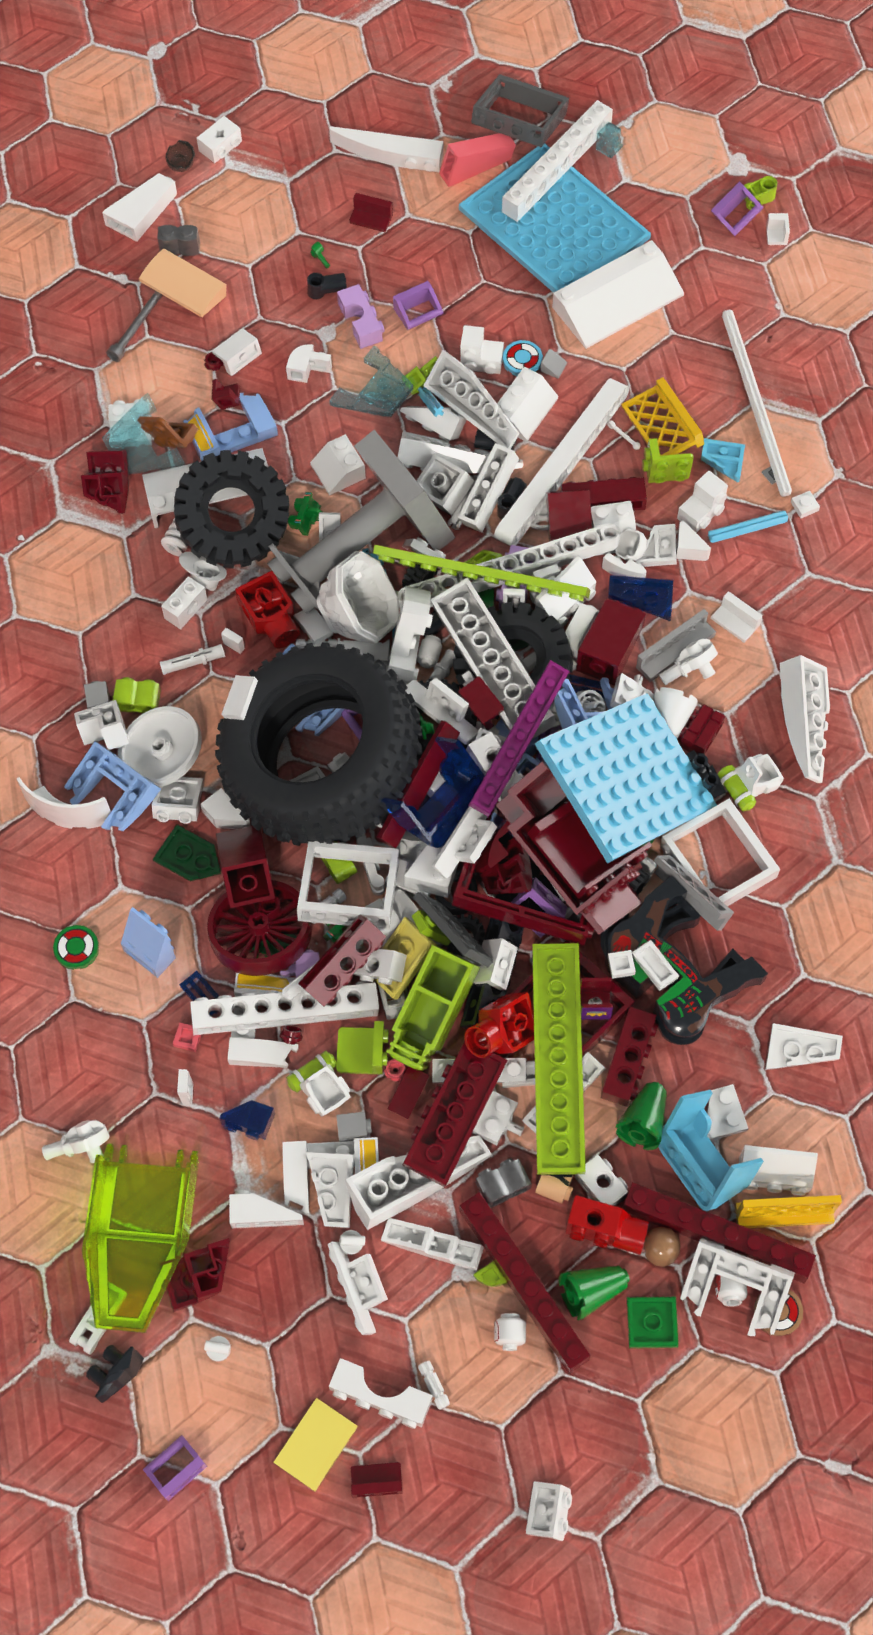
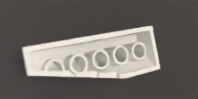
(467, 396)
(419, 449)
(805, 707)
(392, 1188)

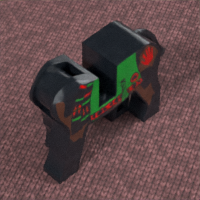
(687, 1004)

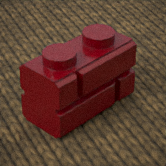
(702, 729)

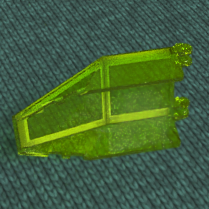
(135, 1236)

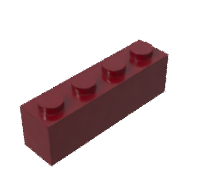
(613, 491)

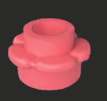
(391, 1065)

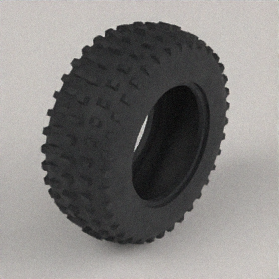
(352, 795)

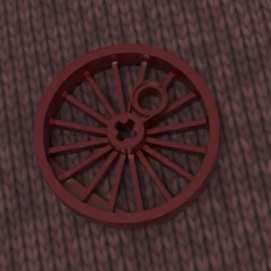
(256, 928)

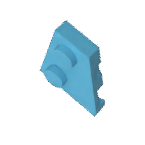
(724, 457)

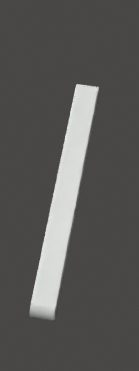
(561, 462)
(535, 554)

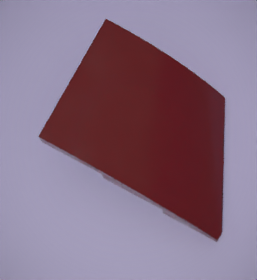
(107, 478)
(493, 850)
(511, 873)
(198, 1275)

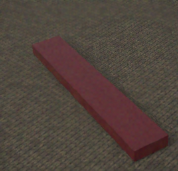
(422, 779)

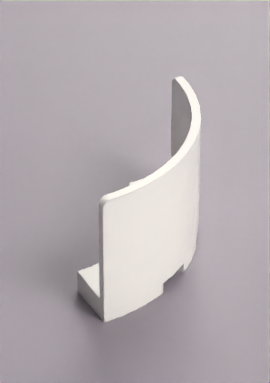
(63, 814)

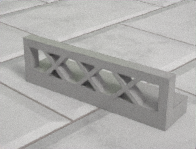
(665, 651)
(698, 896)

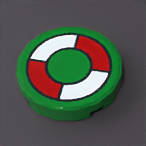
(76, 947)

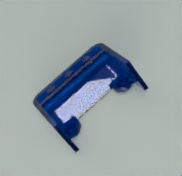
(448, 804)

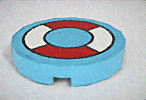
(522, 354)

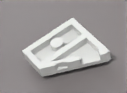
(660, 547)

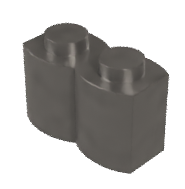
(179, 240)
(503, 1183)

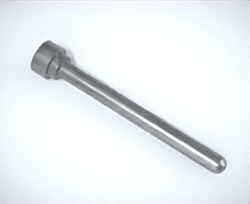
(117, 350)

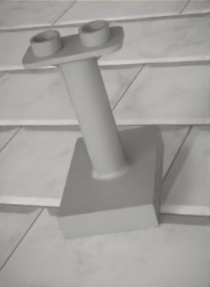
(399, 498)

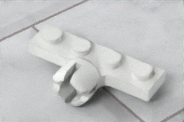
(513, 1071)

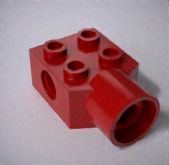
(269, 609)
(502, 1026)
(614, 1227)

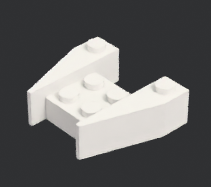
(411, 624)

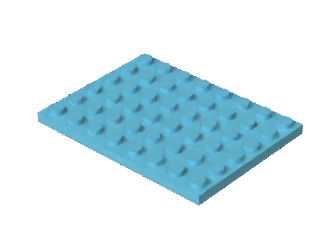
(564, 232)
(626, 776)

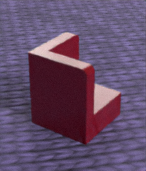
(225, 396)

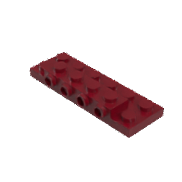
(453, 1115)

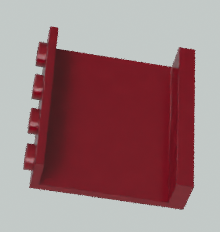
(574, 853)

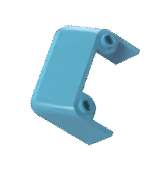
(696, 1157)

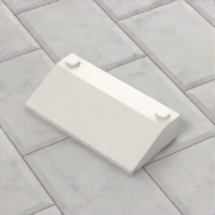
(617, 294)
(162, 485)

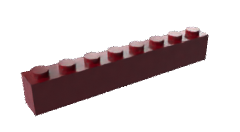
(701, 1224)
(524, 1283)

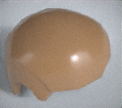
(662, 1246)

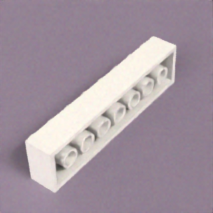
(487, 651)

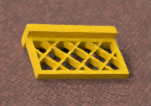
(675, 409)
(787, 1211)

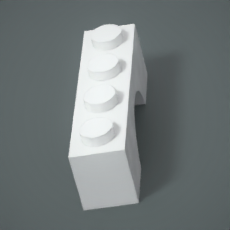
(409, 1405)

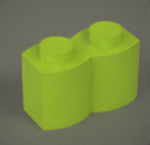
(135, 695)

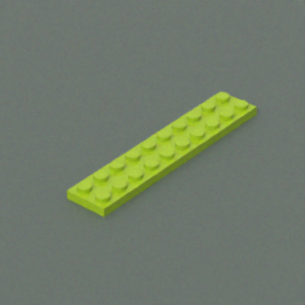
(474, 571)
(558, 1059)

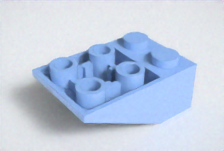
(147, 942)

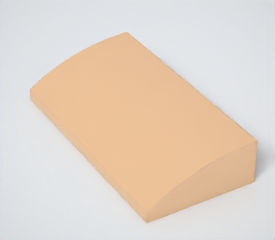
(183, 283)

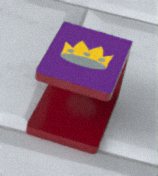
(599, 989)

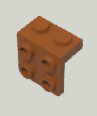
(168, 435)

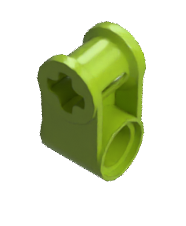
(763, 190)
(340, 869)

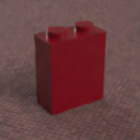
(568, 512)

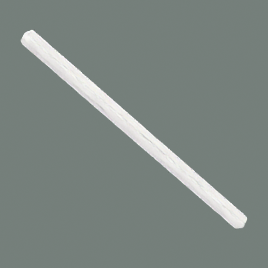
(756, 403)

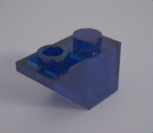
(251, 1118)

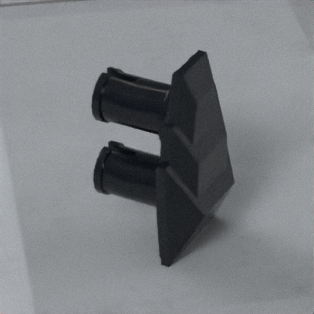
(707, 773)
(124, 1369)

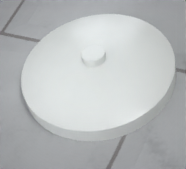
(162, 744)

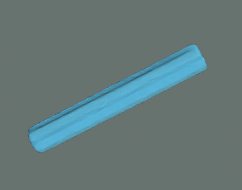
(430, 401)
(747, 526)

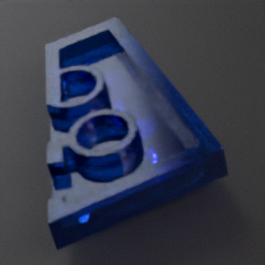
(643, 593)

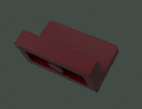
(371, 212)
(481, 702)
(376, 1480)

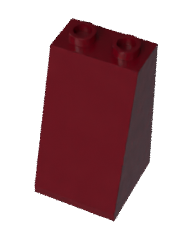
(610, 641)
(244, 866)

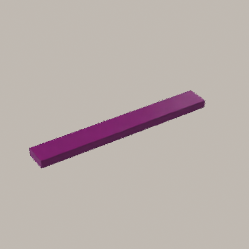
(518, 738)

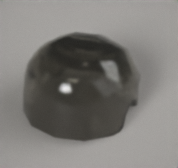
(180, 156)

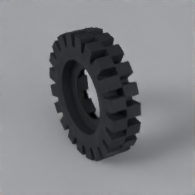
(237, 472)
(534, 628)

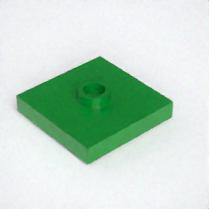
(652, 1322)

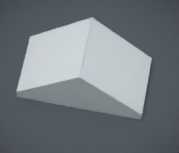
(691, 545)

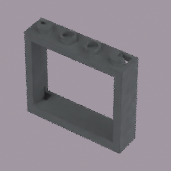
(526, 95)

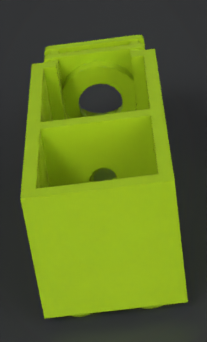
(431, 1007)

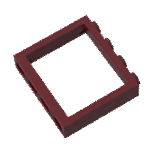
(617, 995)

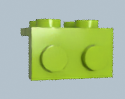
(665, 467)
(362, 1049)

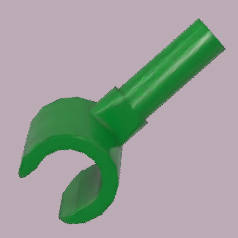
(316, 251)
(426, 727)

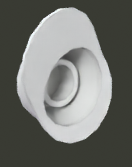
(201, 571)

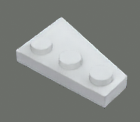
(800, 1046)
(329, 1177)

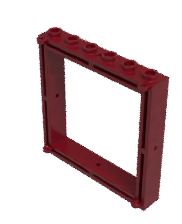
(514, 913)

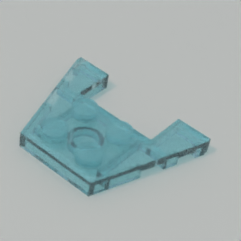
(381, 394)
(129, 435)

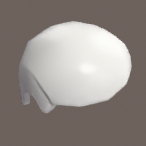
(631, 545)

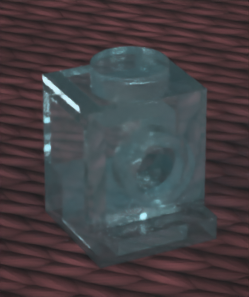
(609, 140)

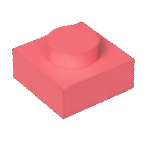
(185, 1039)

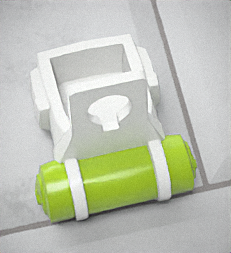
(749, 780)
(320, 1084)

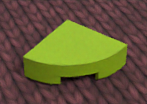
(490, 1275)

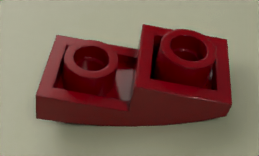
(408, 1092)

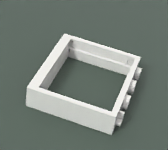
(746, 835)
(346, 914)

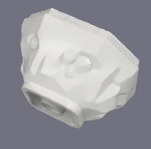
(359, 599)

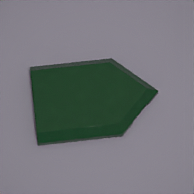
(188, 855)

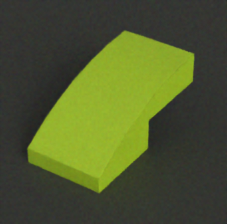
(419, 376)

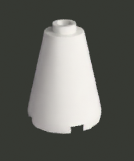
(674, 708)

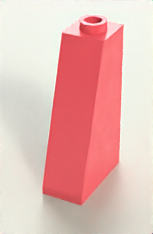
(475, 156)

